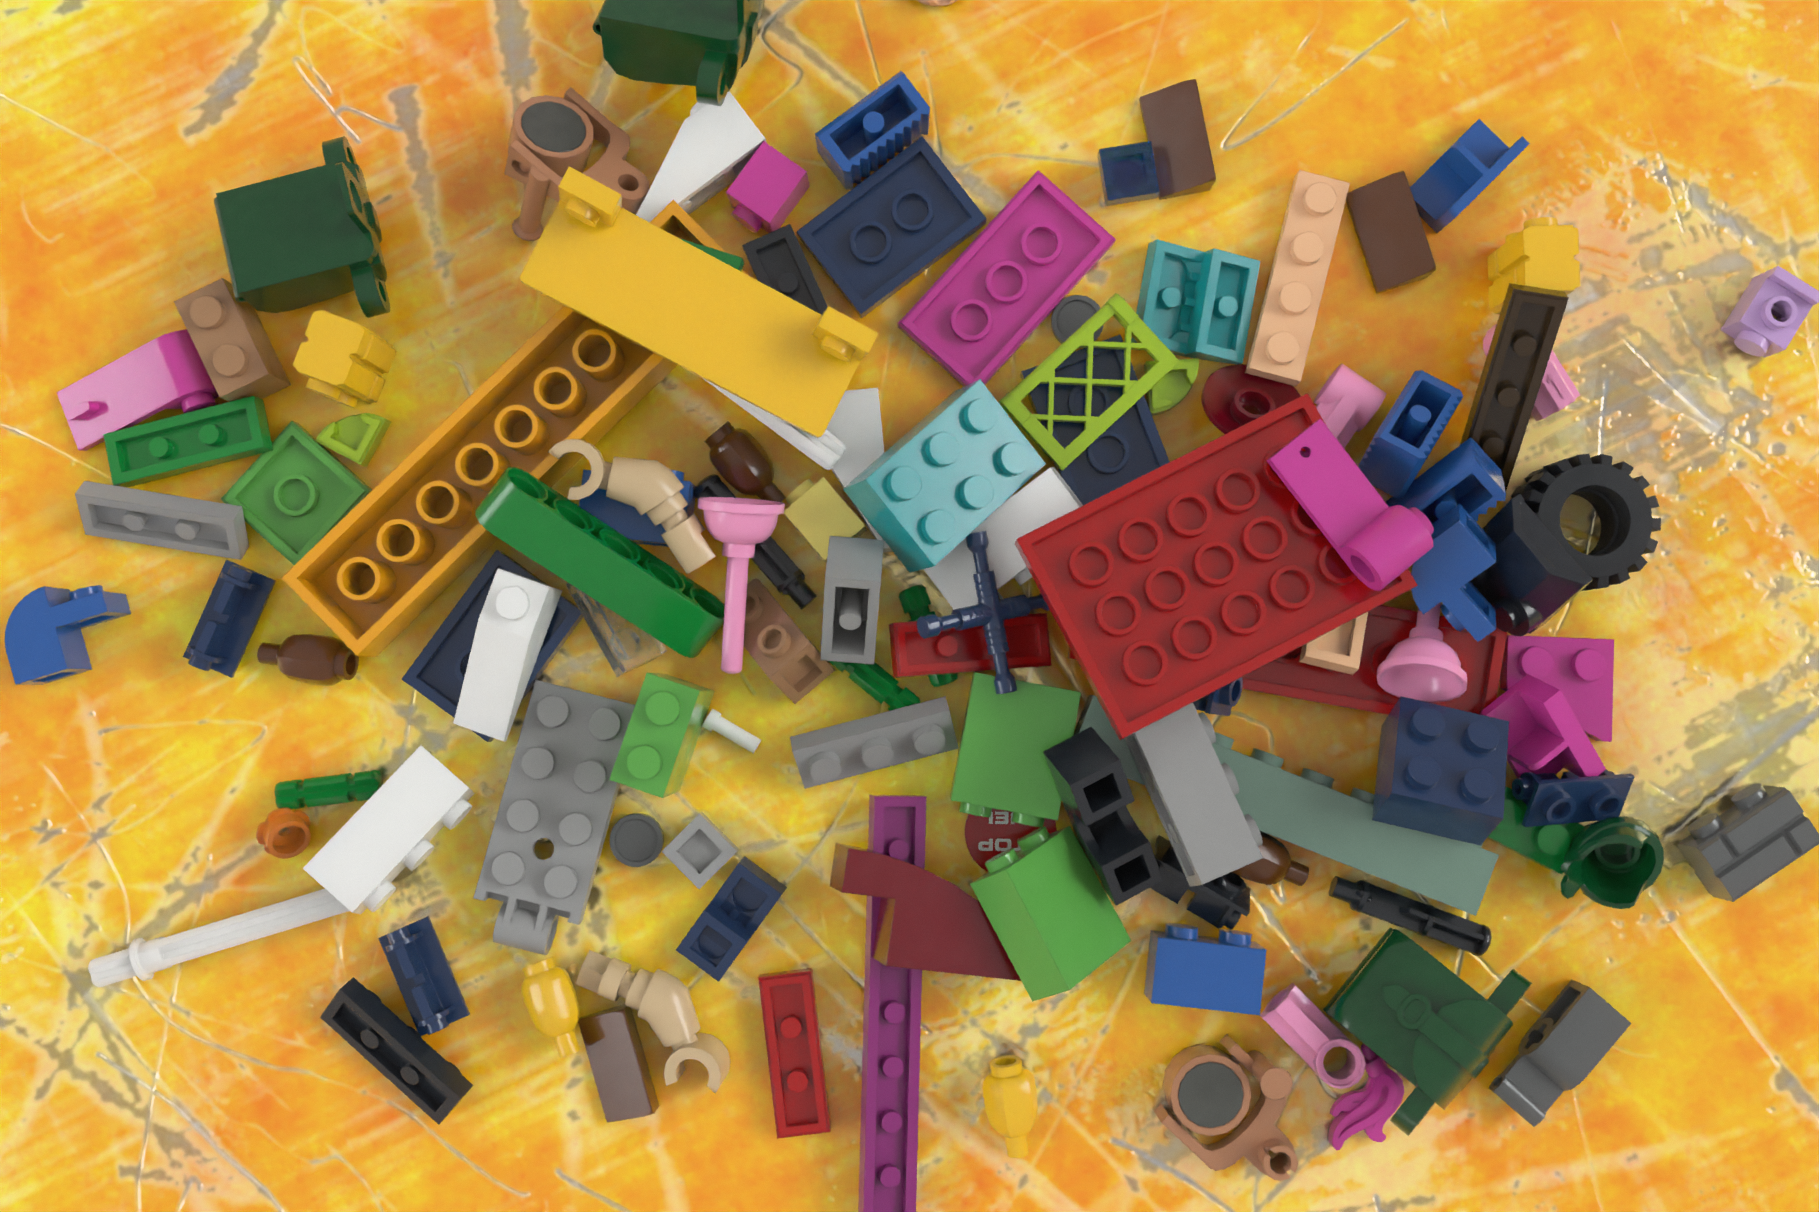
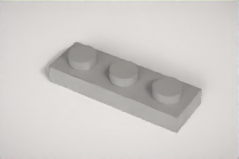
(162, 520)
(874, 742)

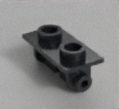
(1216, 901)

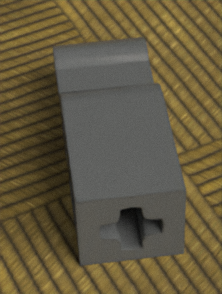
(1559, 1051)

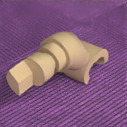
(650, 490)
(667, 1009)

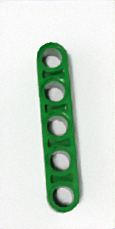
(600, 562)

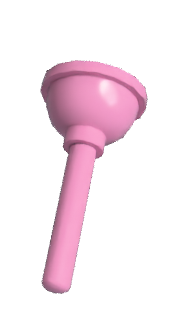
(740, 526)
(1423, 664)

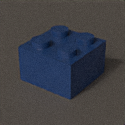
(1441, 771)

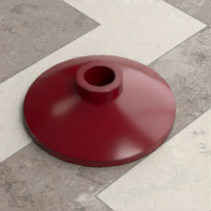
(1237, 398)

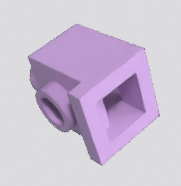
(1768, 294)

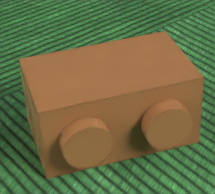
(231, 343)

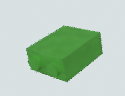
(661, 735)
(1003, 749)
(1050, 911)

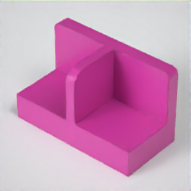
(1543, 731)

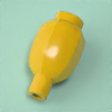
(552, 1004)
(1011, 1102)

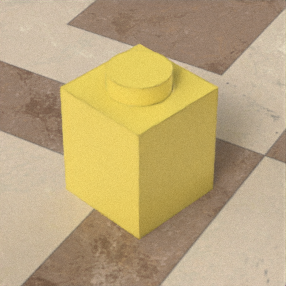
(821, 513)

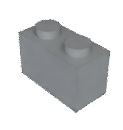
(851, 599)

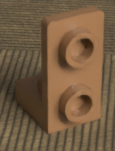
(780, 645)

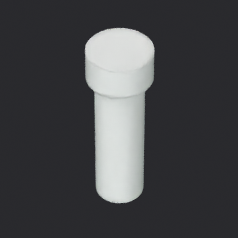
(731, 731)

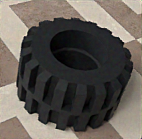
(1620, 505)

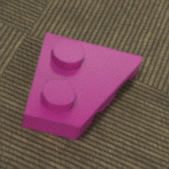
(1576, 667)

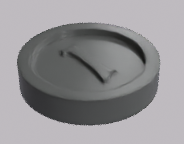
(1071, 315)
(636, 840)

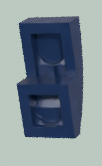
(731, 918)

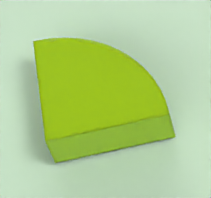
(1172, 386)
(355, 436)

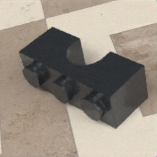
(1096, 800)

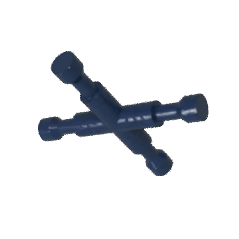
(989, 613)

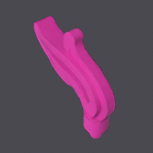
(1367, 1107)

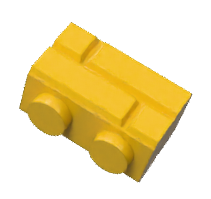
(1535, 258)
(343, 359)

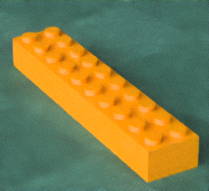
(421, 520)

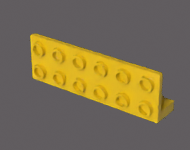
(694, 307)

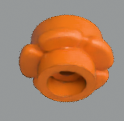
(290, 842)

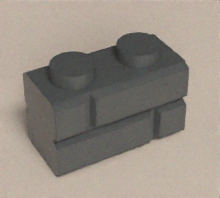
(1748, 841)

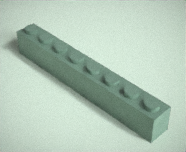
(1333, 823)

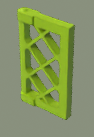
(1084, 338)

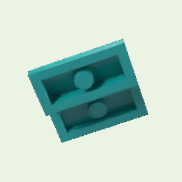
(1198, 300)

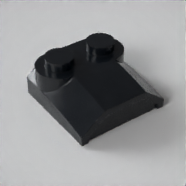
(1531, 571)

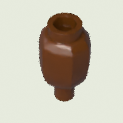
(743, 463)
(311, 659)
(1274, 865)

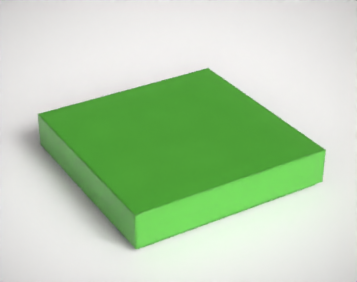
(296, 493)

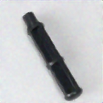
(768, 554)
(1412, 915)

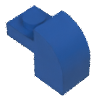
(1445, 572)
(46, 633)

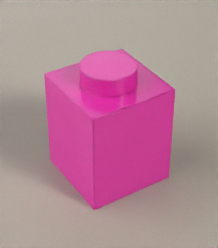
(767, 190)

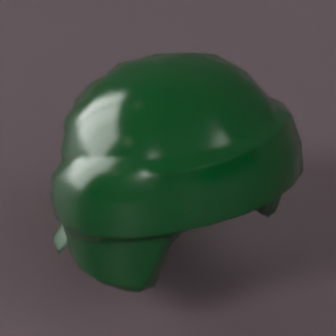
(1612, 861)

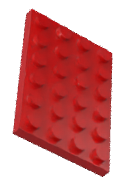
(1195, 574)

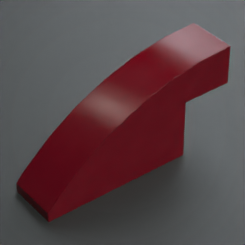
(921, 916)

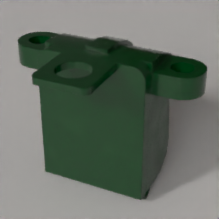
(680, 41)
(305, 237)
(1423, 1021)

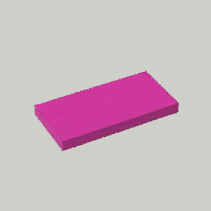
(1006, 282)

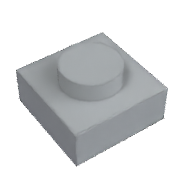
(700, 850)

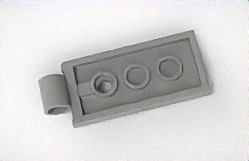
(556, 793)

